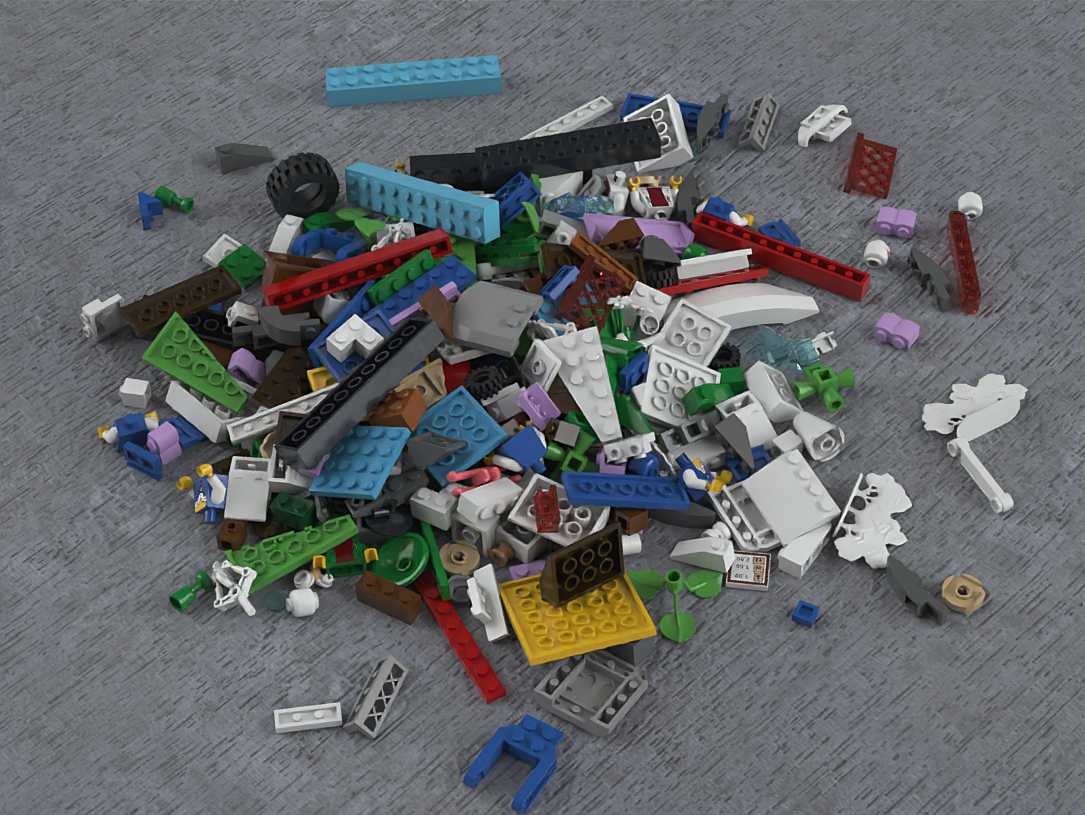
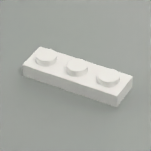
(308, 717)

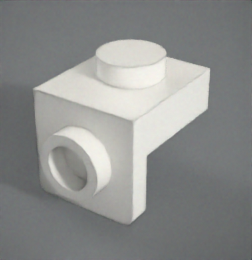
(242, 313)

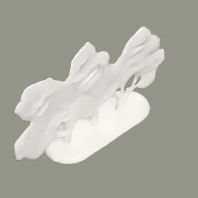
(978, 405)
(874, 523)

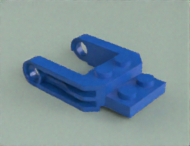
(345, 244)
(529, 741)

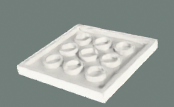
(668, 382)

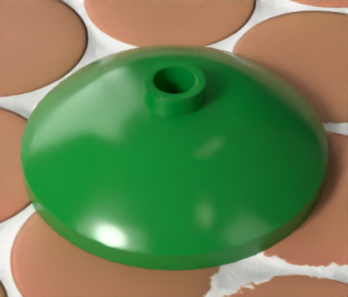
(402, 559)

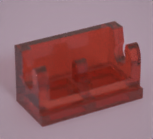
(547, 510)

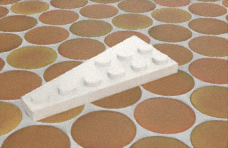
(588, 380)

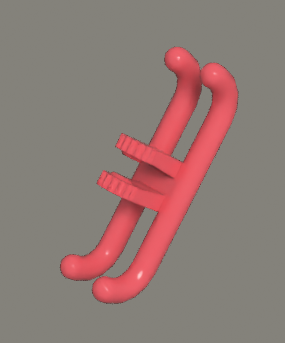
(479, 477)

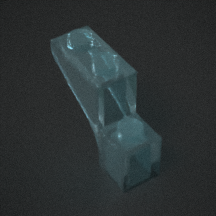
(575, 207)
(779, 348)

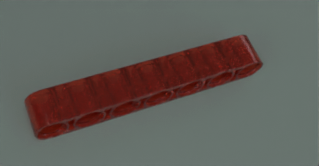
(963, 262)

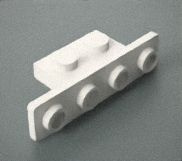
(487, 602)

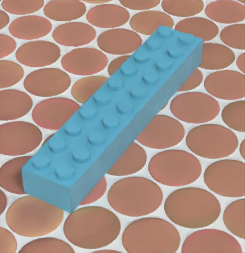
(413, 80)
(423, 202)

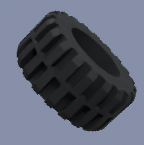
(295, 173)

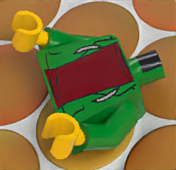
(346, 558)

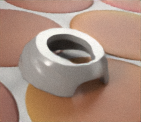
(456, 582)

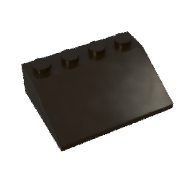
(583, 566)

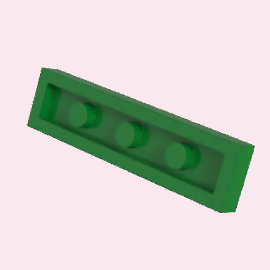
(516, 245)
(502, 259)
(401, 277)

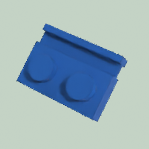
(781, 232)
(554, 288)
(633, 373)
(187, 432)
(143, 460)
(760, 460)

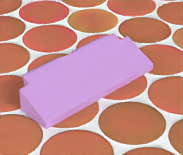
(675, 233)

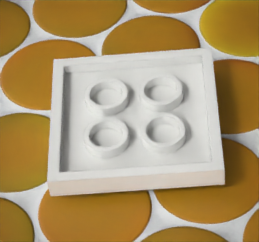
(693, 333)

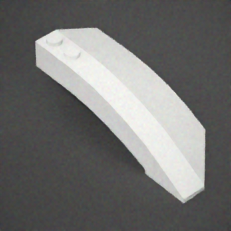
(750, 304)

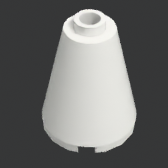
(818, 436)

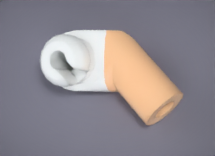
(321, 580)

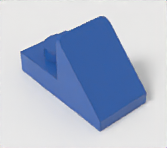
(149, 207)

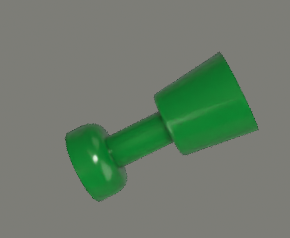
(169, 198)
(185, 596)

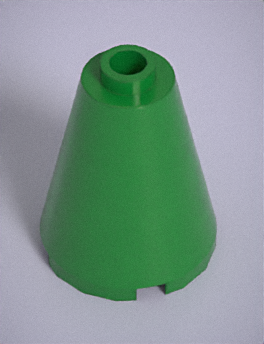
(621, 350)

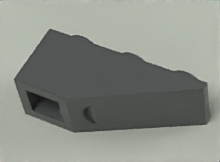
(735, 437)

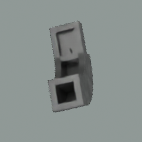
(287, 330)

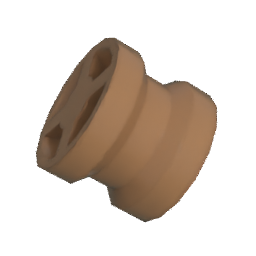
(502, 553)

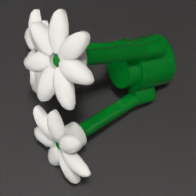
(619, 304)

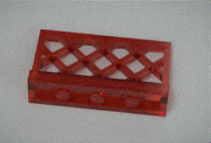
(857, 164)
(579, 285)

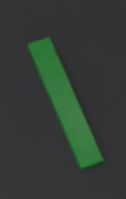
(435, 560)

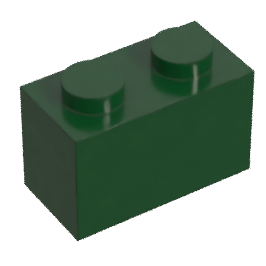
(294, 511)

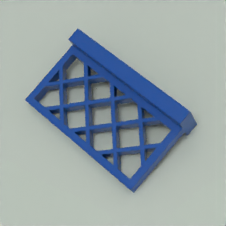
(511, 202)

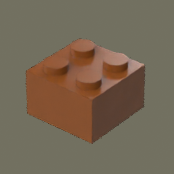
(399, 410)

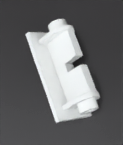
(824, 342)

